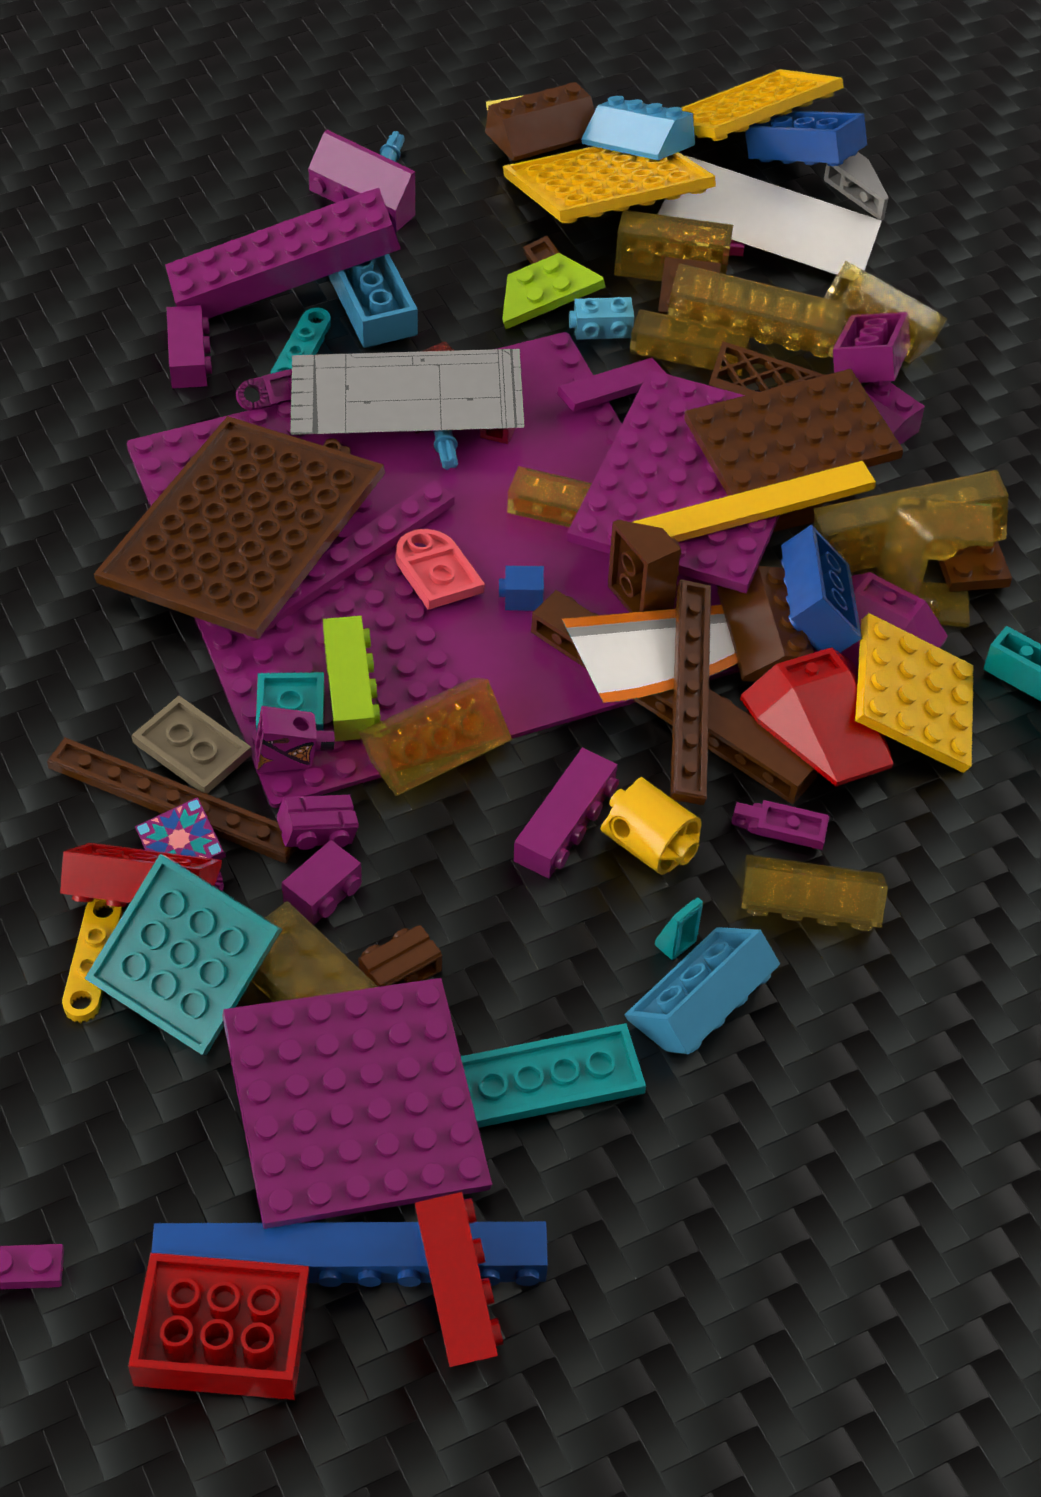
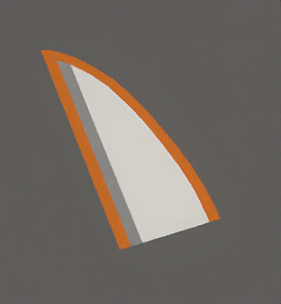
(636, 651)

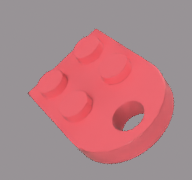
(438, 570)

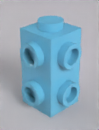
(602, 318)

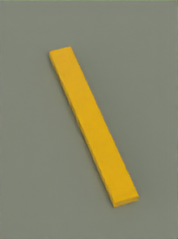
(764, 502)

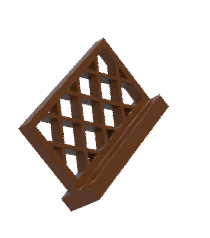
(747, 359)

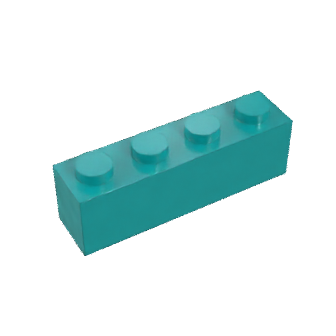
(1016, 661)

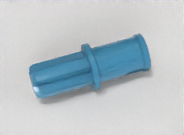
(392, 148)
(446, 445)

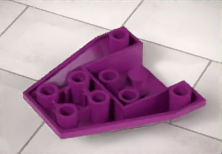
(896, 607)

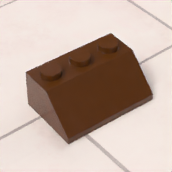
(643, 566)

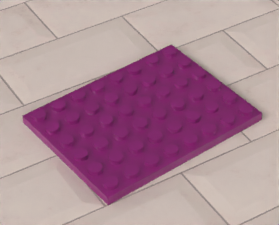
(661, 469)

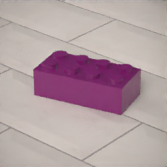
(873, 346)

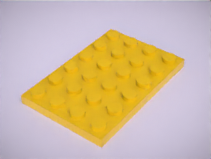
(758, 101)

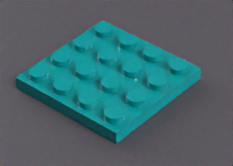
(183, 954)

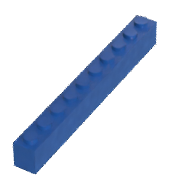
(359, 1250)

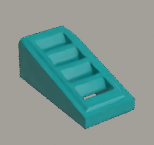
(680, 930)

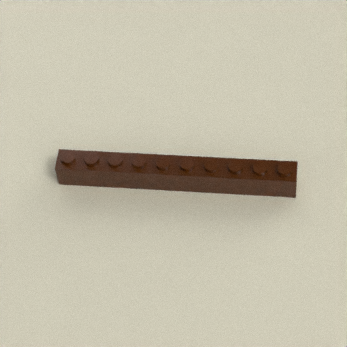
(731, 731)

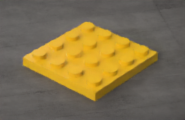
(915, 693)

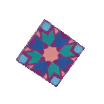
(181, 831)

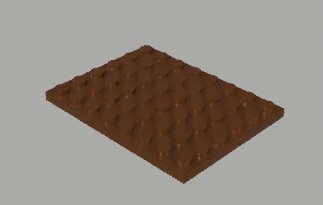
(240, 526)

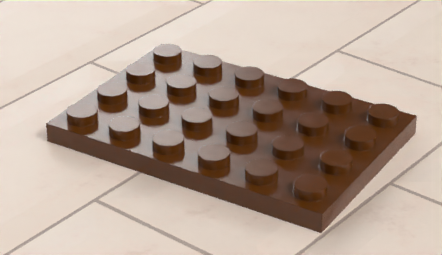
(792, 432)

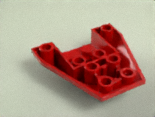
(813, 713)

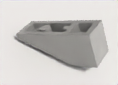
(859, 183)

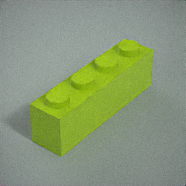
(349, 676)

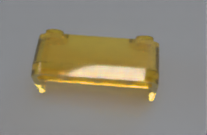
(932, 530)

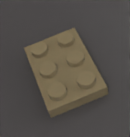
(192, 745)

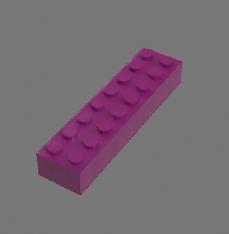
(284, 255)

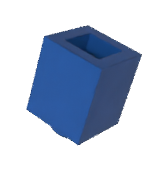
(522, 587)

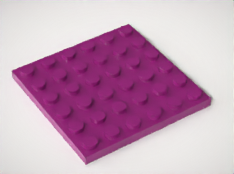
(354, 1102)

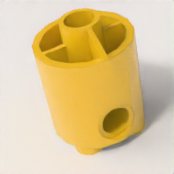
(652, 826)

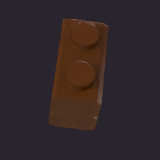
(404, 959)

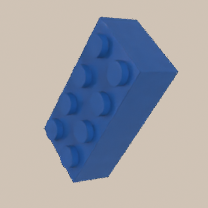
(807, 137)
(820, 591)

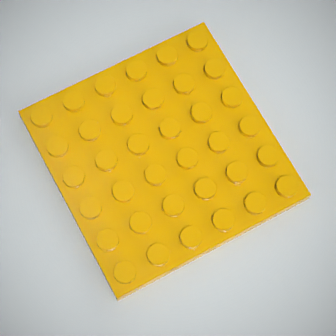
(605, 180)

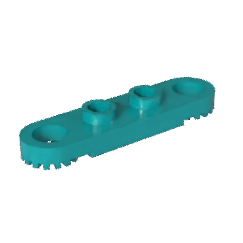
(305, 338)

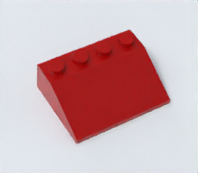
(220, 1326)

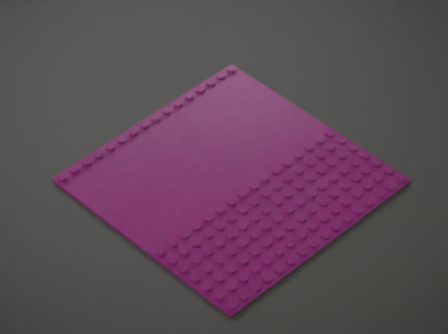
(437, 648)

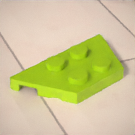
(546, 287)

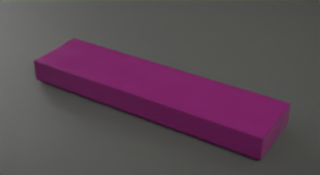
(606, 385)

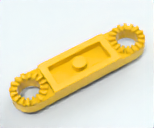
(90, 942)

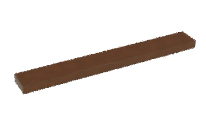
(691, 693)
(164, 794)

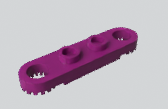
(271, 388)

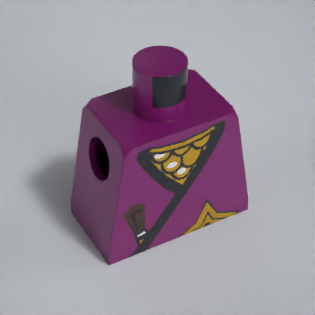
(288, 740)

